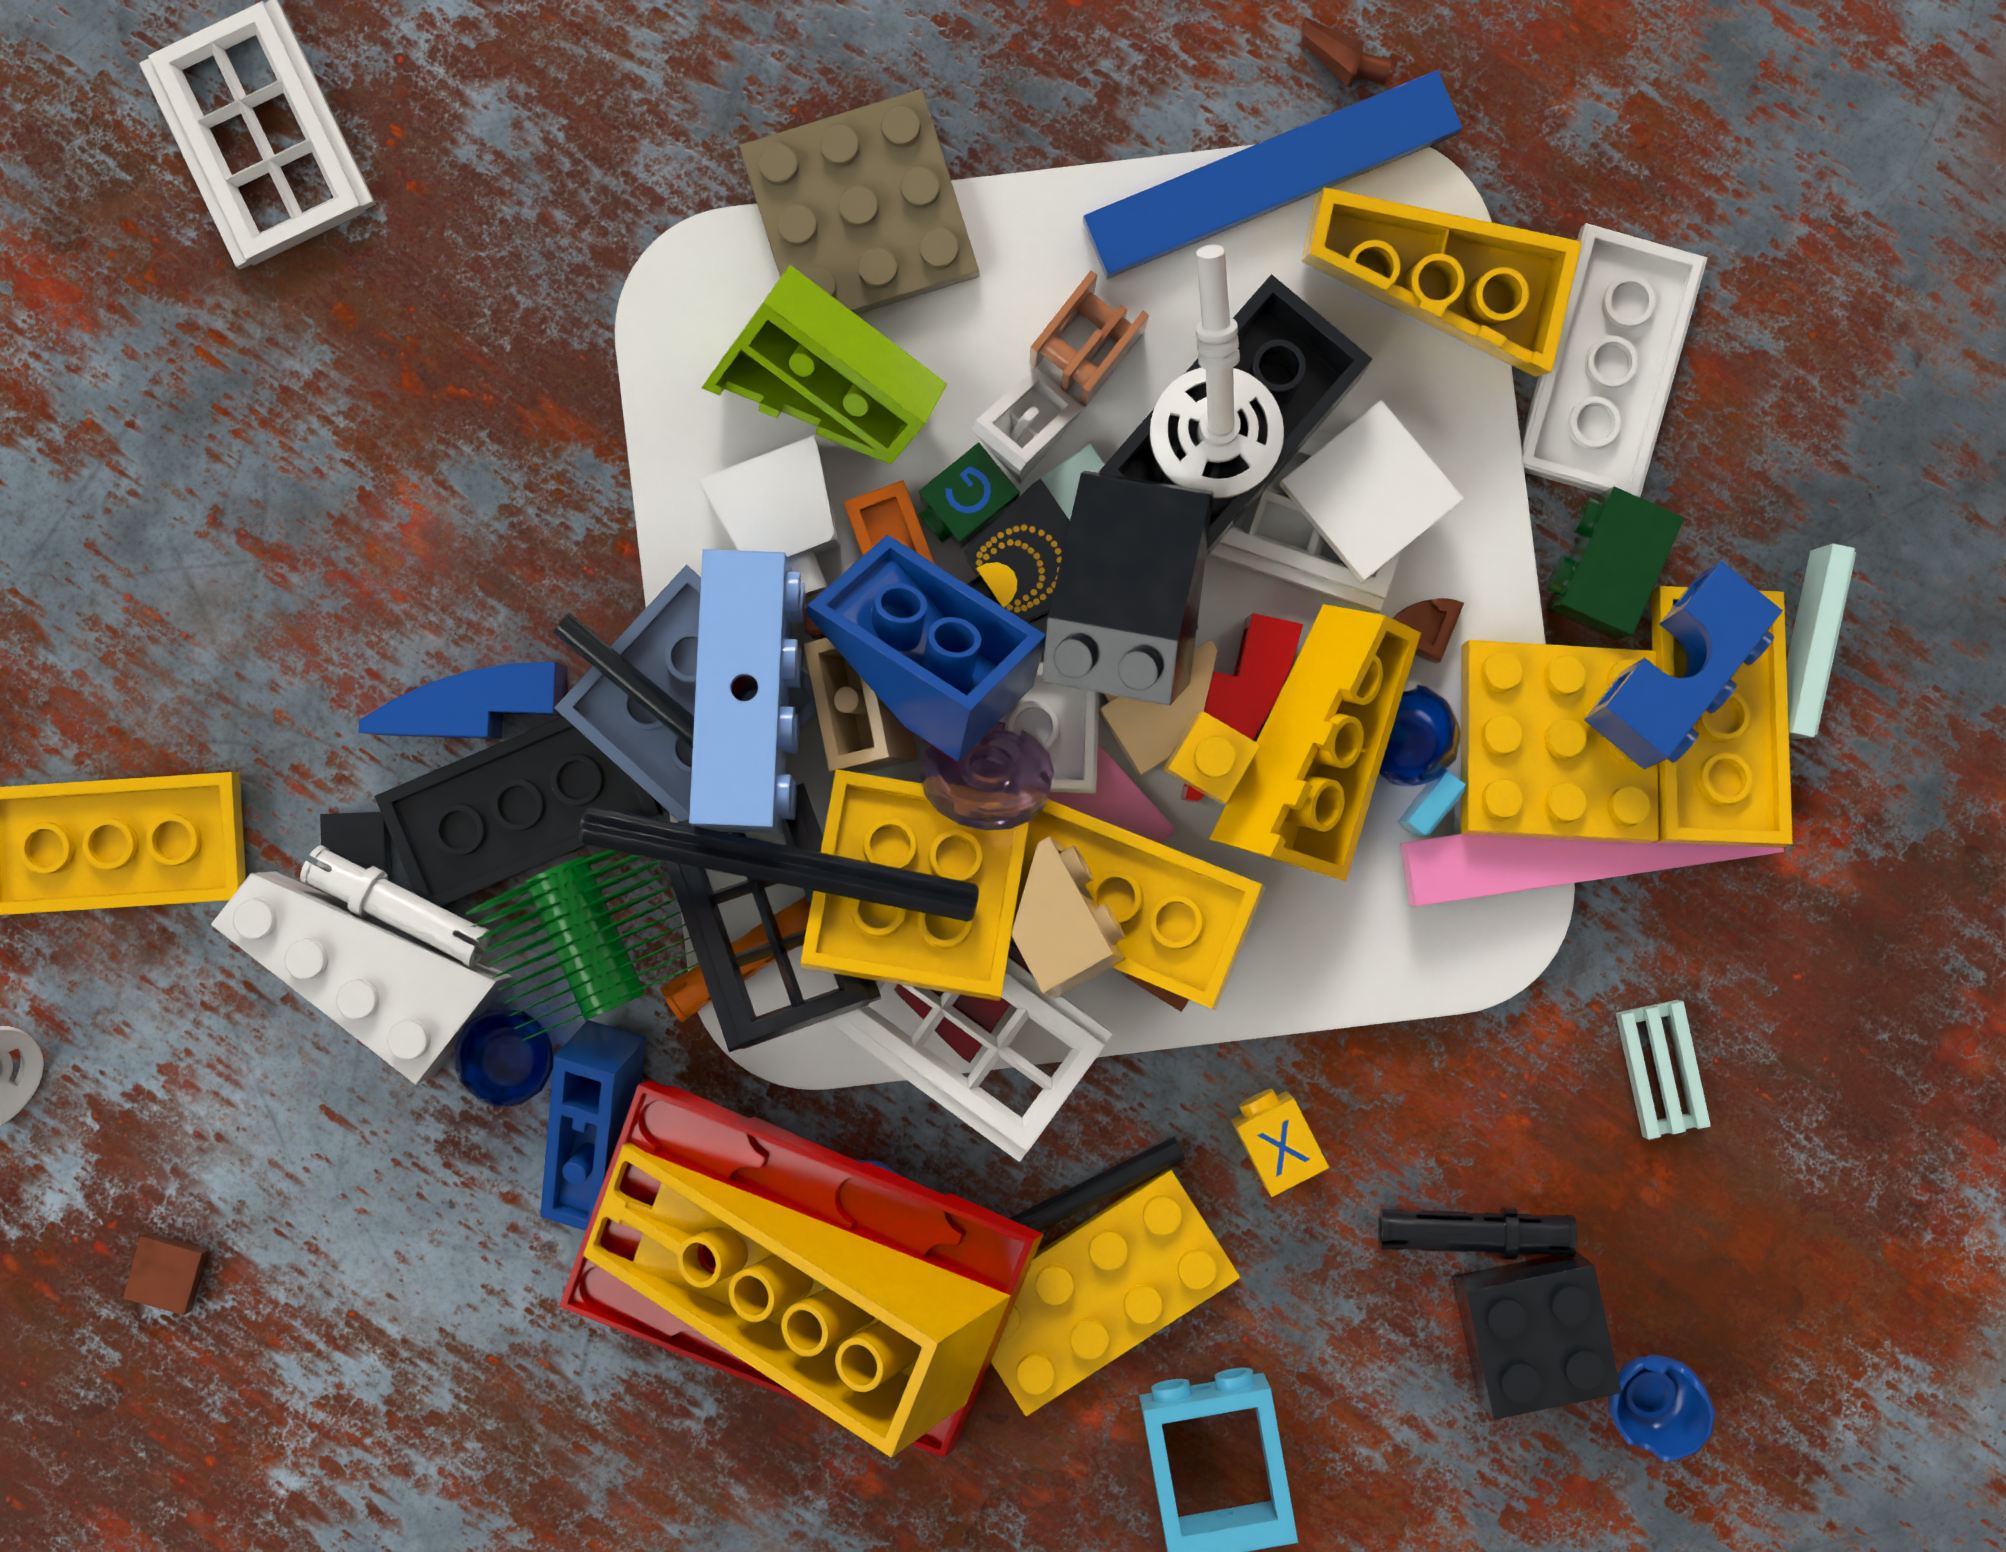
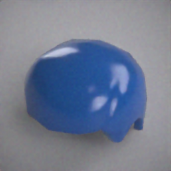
(1662, 1407)

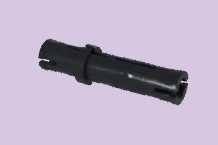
(1478, 1232)

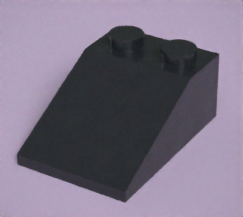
(1129, 589)

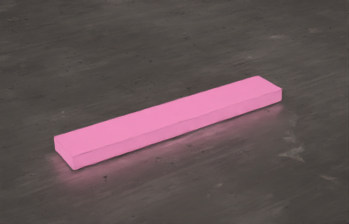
(1492, 865)

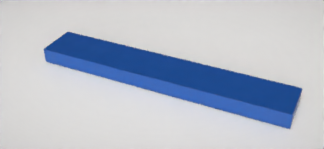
(1272, 174)

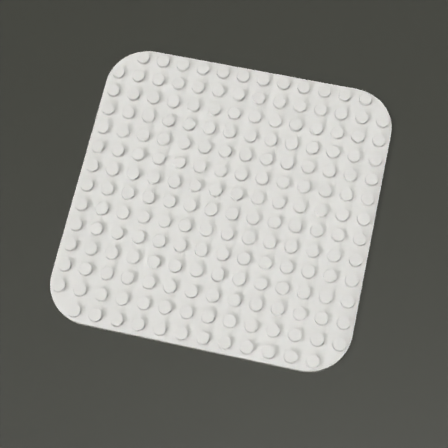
(1317, 945)

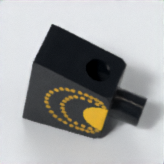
(1021, 554)

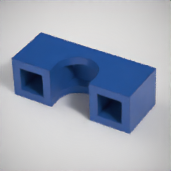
(1720, 627)

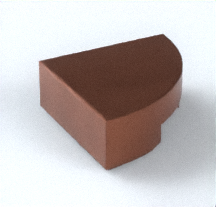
(1436, 623)

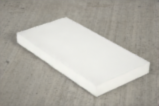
(1613, 363)

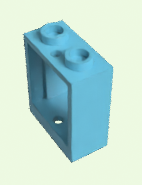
(1233, 1528)

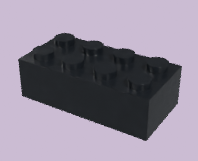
(1301, 364)

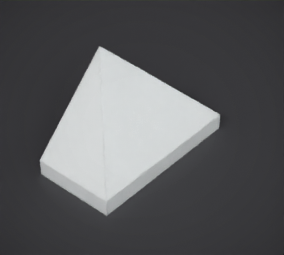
(1026, 423)

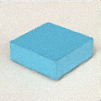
(1432, 804)

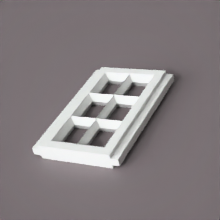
(205, 159)
(1298, 565)
(961, 1093)

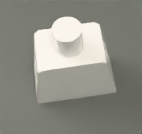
(779, 507)

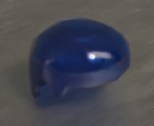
(1421, 740)
(496, 1063)

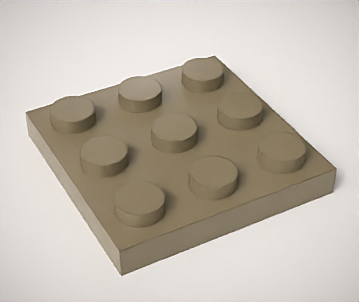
(863, 204)

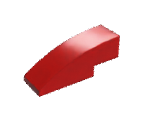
(1258, 677)

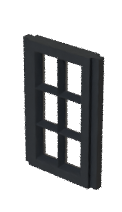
(721, 965)

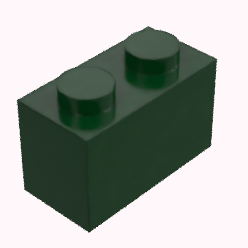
(1613, 562)

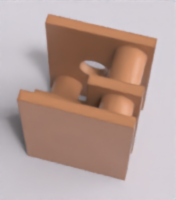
(1078, 365)

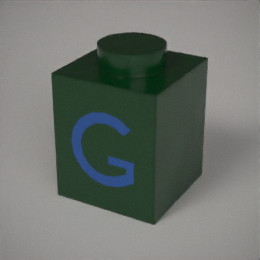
(966, 497)

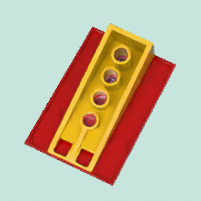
(799, 1269)

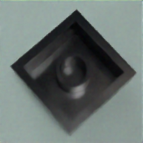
(1536, 1335)

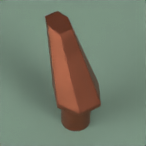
(1343, 54)

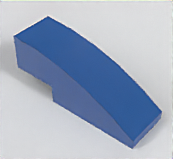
(471, 702)

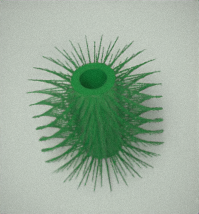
(581, 933)

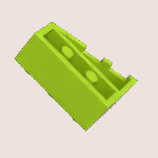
(828, 369)

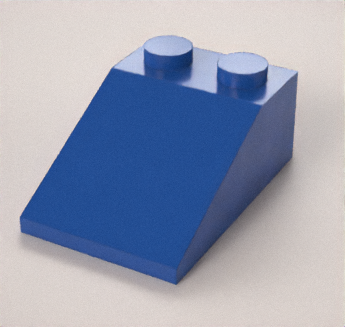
(929, 645)

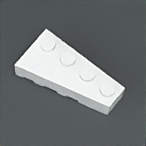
(360, 972)

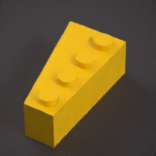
(1456, 273)
(1323, 745)

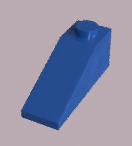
(588, 1107)

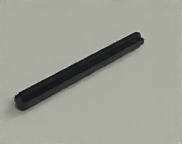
(779, 863)

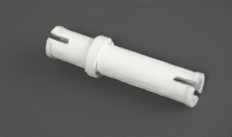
(373, 894)

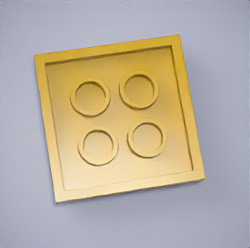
(1532, 756)
(899, 828)

